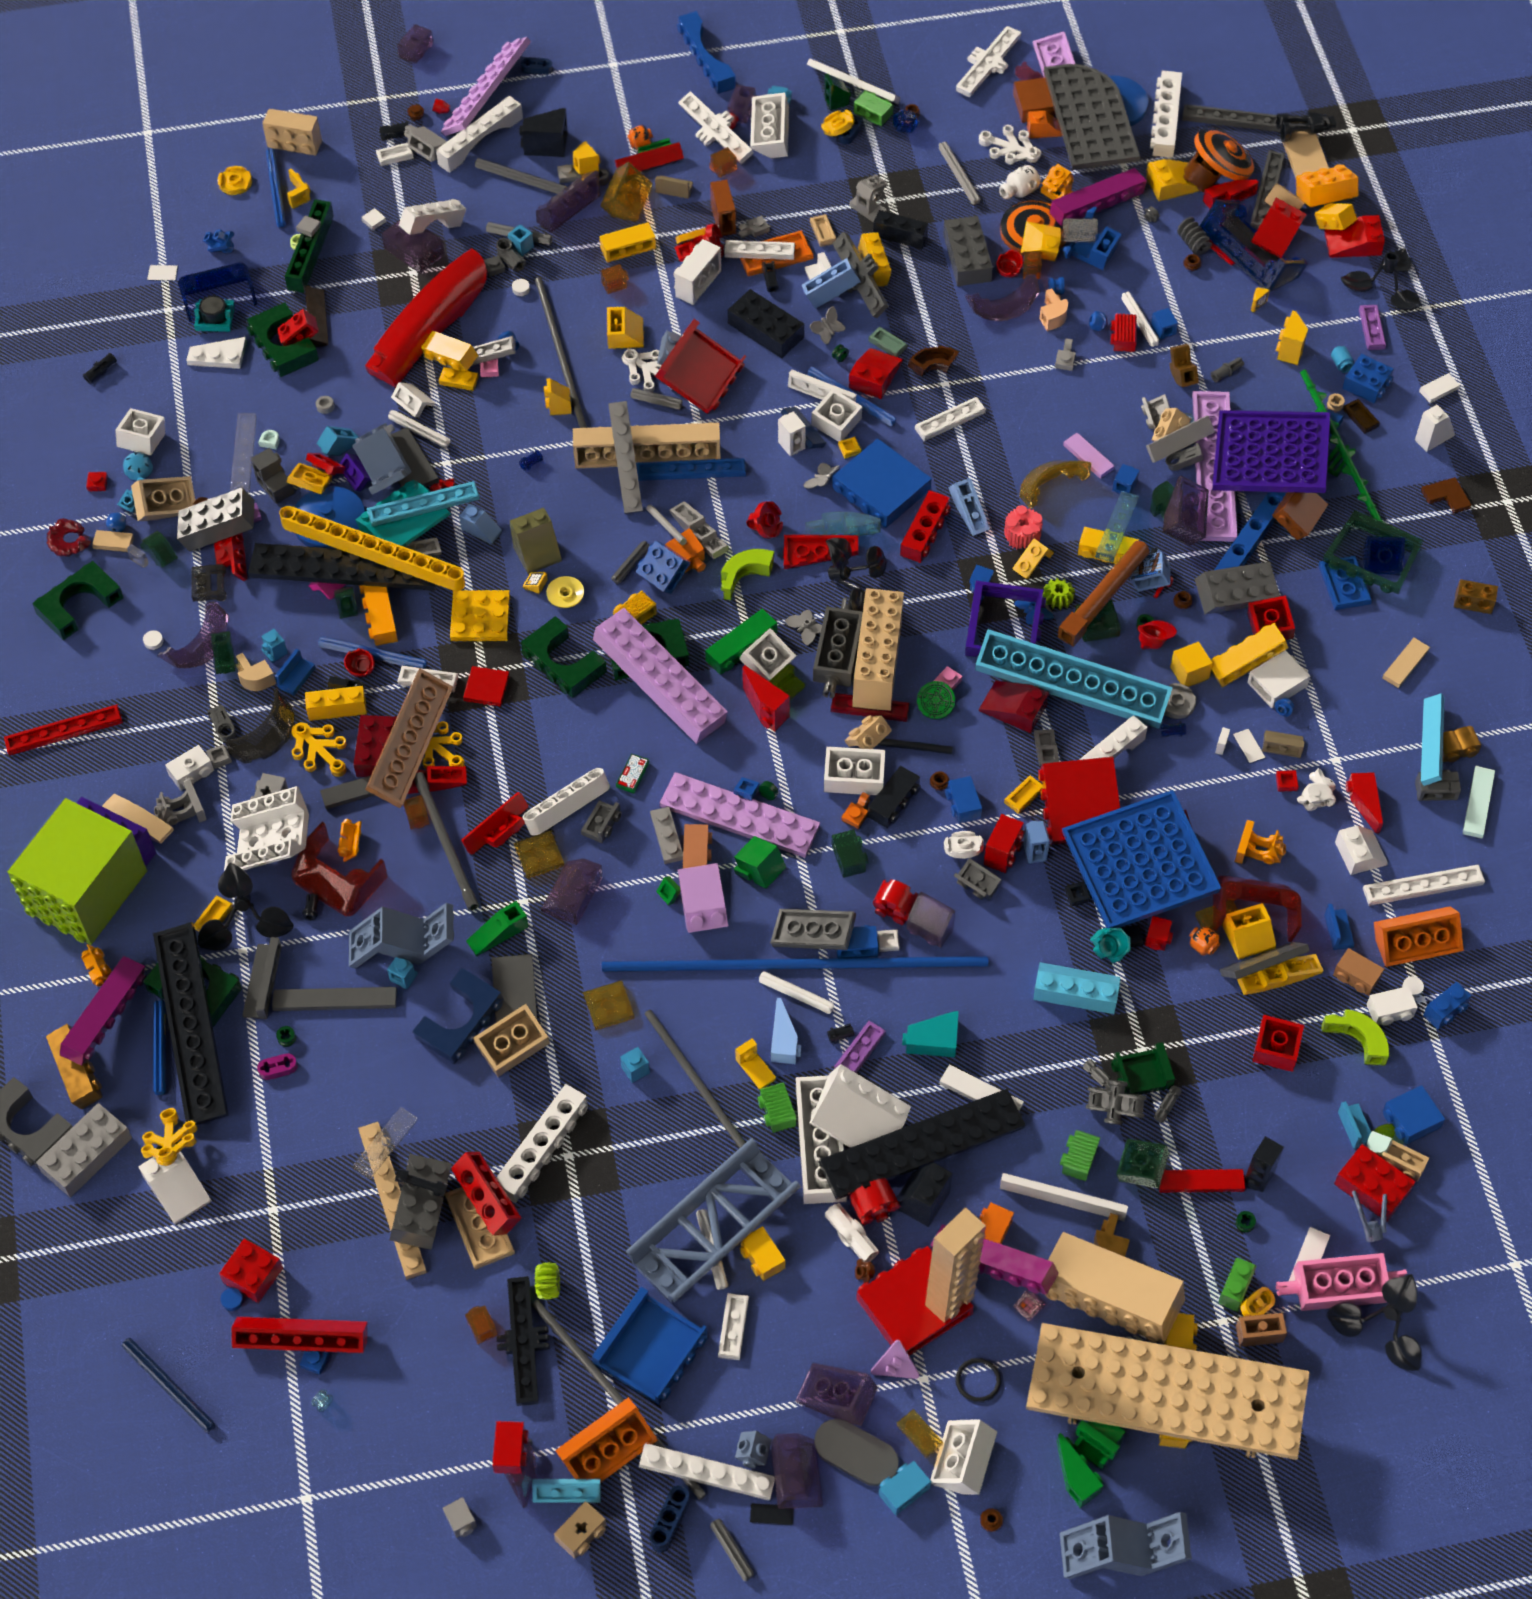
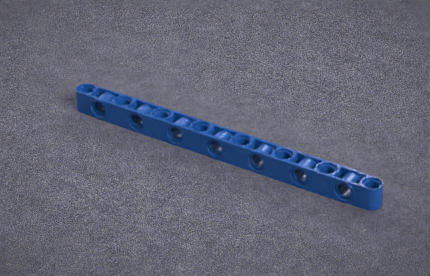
(1258, 524)

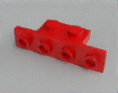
(231, 552)
(498, 826)

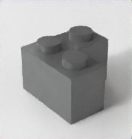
(271, 475)

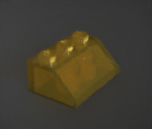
(626, 193)

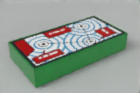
(632, 773)

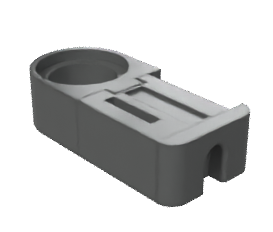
(1186, 458)
(221, 722)

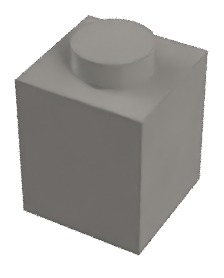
(460, 1518)

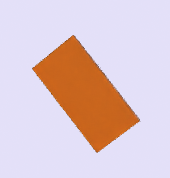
(802, 253)

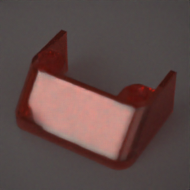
(334, 889)
(1257, 891)

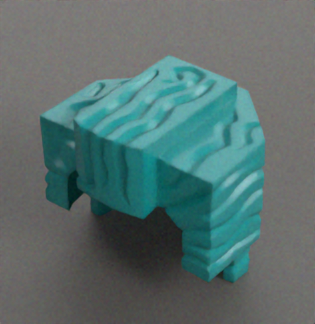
(1111, 944)

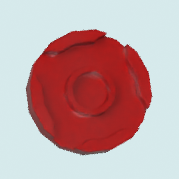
(712, 235)
(766, 520)

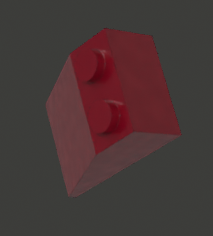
(1015, 704)

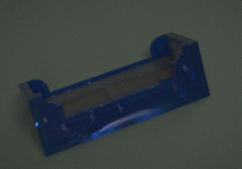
(1233, 235)

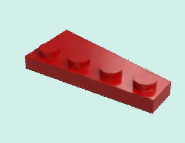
(811, 549)

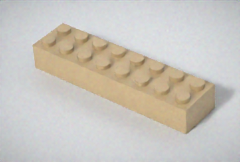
(651, 444)
(955, 1265)

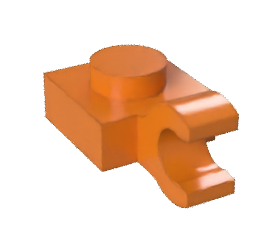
(856, 813)

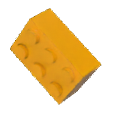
(1327, 185)

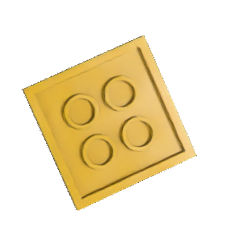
(480, 615)

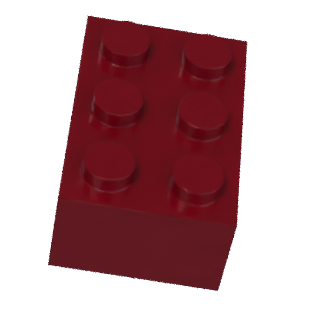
(371, 739)

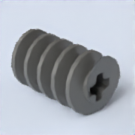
(1194, 236)

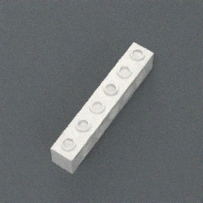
(1167, 114)
(566, 1099)

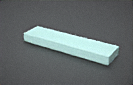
(1478, 802)

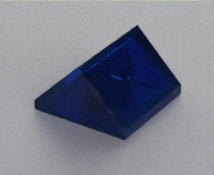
(1384, 555)

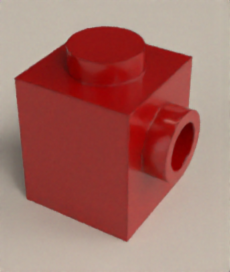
(1159, 933)

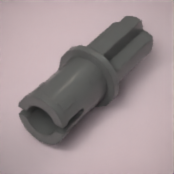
(1226, 369)

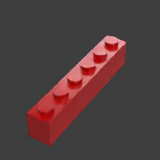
(299, 1334)

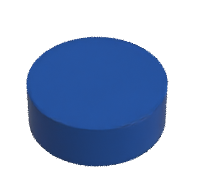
(231, 1299)

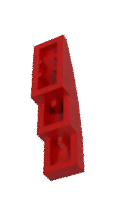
(442, 778)

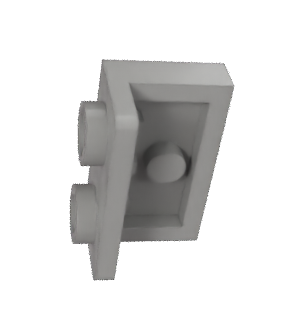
(1154, 409)

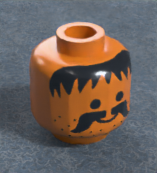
(639, 136)
(1204, 940)

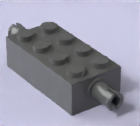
(837, 647)

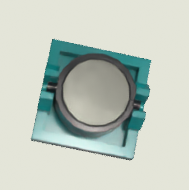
(214, 314)

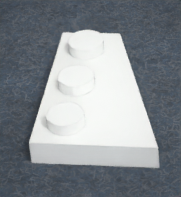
(218, 354)

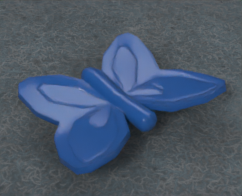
(1029, 608)

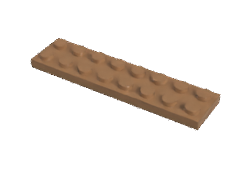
(409, 738)

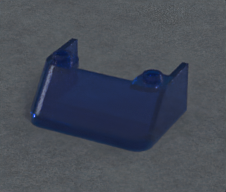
(213, 279)

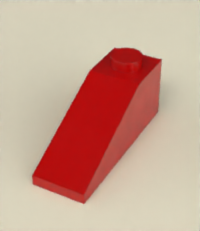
(1365, 798)

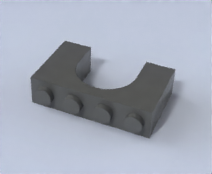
(31, 1146)

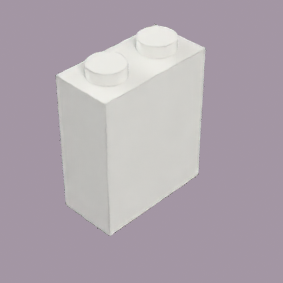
(1278, 678)

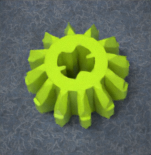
(1058, 593)
(547, 1281)

